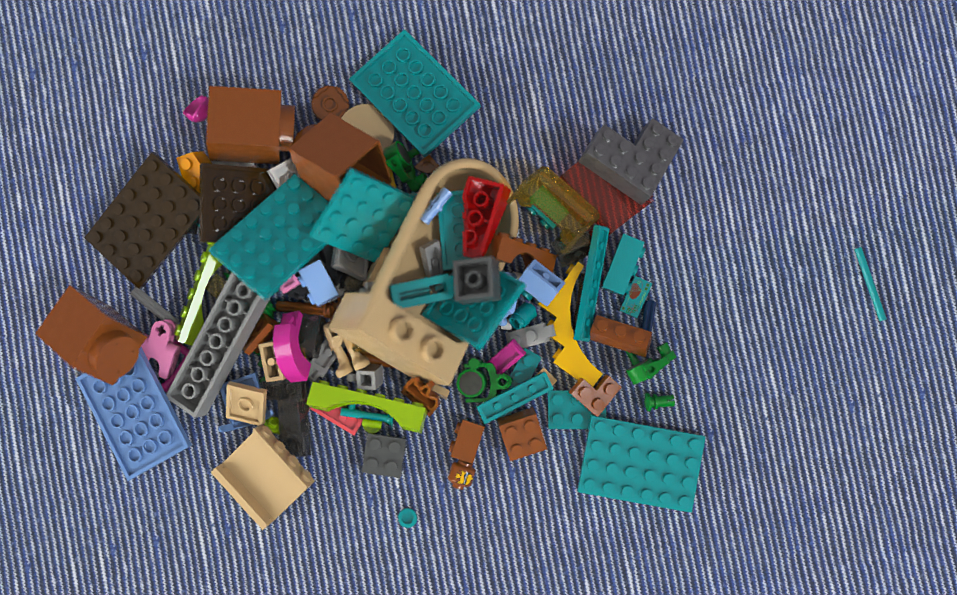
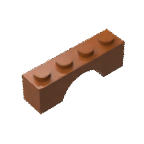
(506, 249)

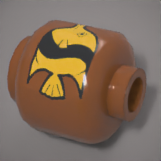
(461, 474)

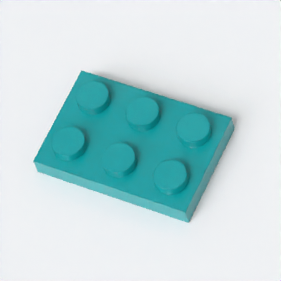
(567, 412)

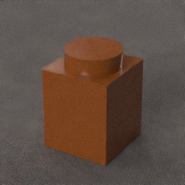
(248, 125)
(330, 149)
(91, 336)

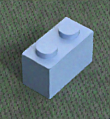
(541, 282)
(318, 284)

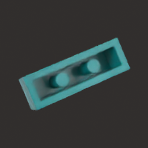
(623, 265)

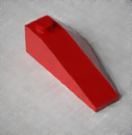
(482, 213)

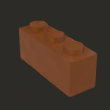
(621, 336)

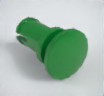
(658, 401)

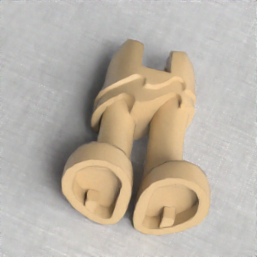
(345, 366)

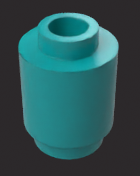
(523, 316)

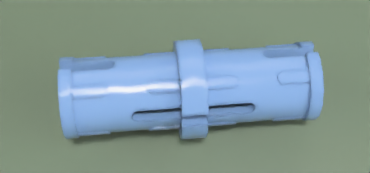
(436, 205)

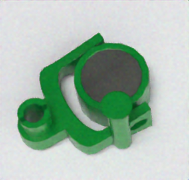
(401, 164)
(649, 367)
(474, 382)

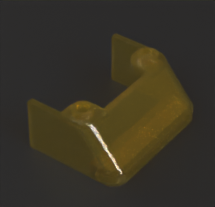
(558, 203)

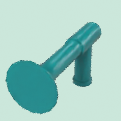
(354, 413)

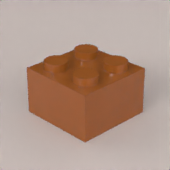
(521, 434)

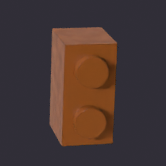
(467, 441)

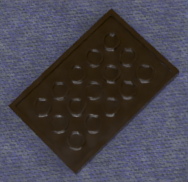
(146, 220)

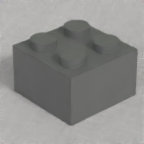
(476, 280)
(384, 455)

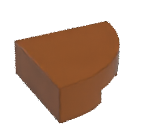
(427, 165)

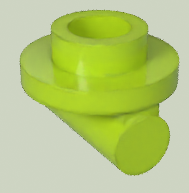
(273, 424)
(371, 426)

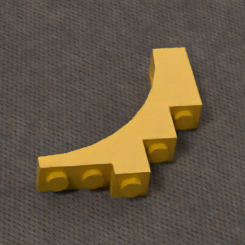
(571, 357)

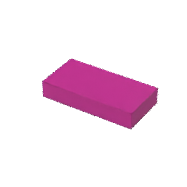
(507, 356)

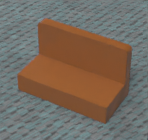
(261, 333)

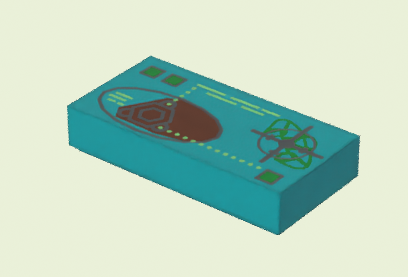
(636, 297)

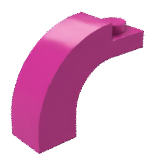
(287, 349)

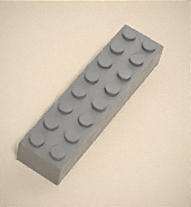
(216, 348)

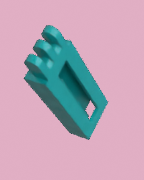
(418, 292)

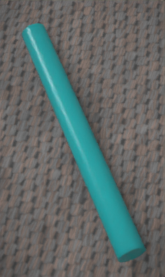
(870, 284)

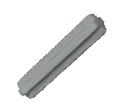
(152, 305)

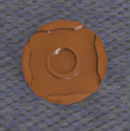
(329, 100)

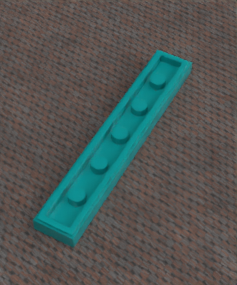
(591, 283)

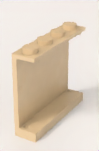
(263, 476)

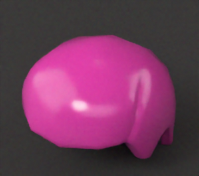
(197, 110)

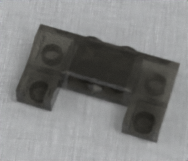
(292, 414)

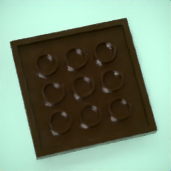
(229, 196)

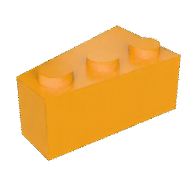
(190, 167)

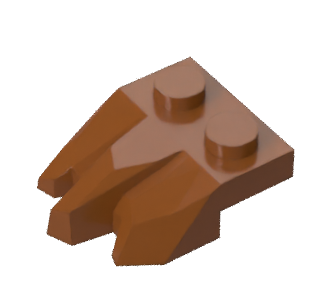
(422, 393)

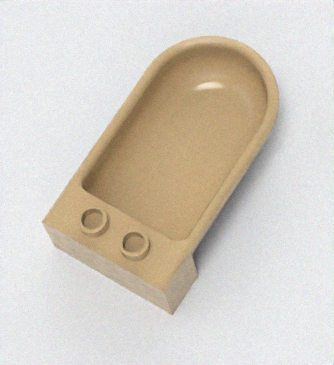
(404, 335)

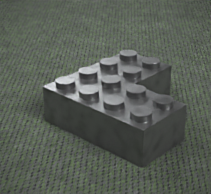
(630, 166)

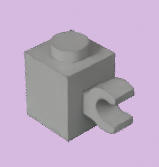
(368, 377)

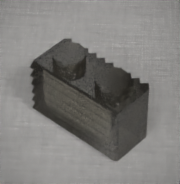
(577, 252)

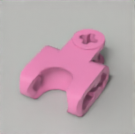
(161, 347)

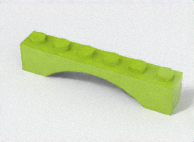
(192, 314)
(328, 397)

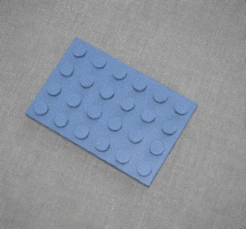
(135, 418)

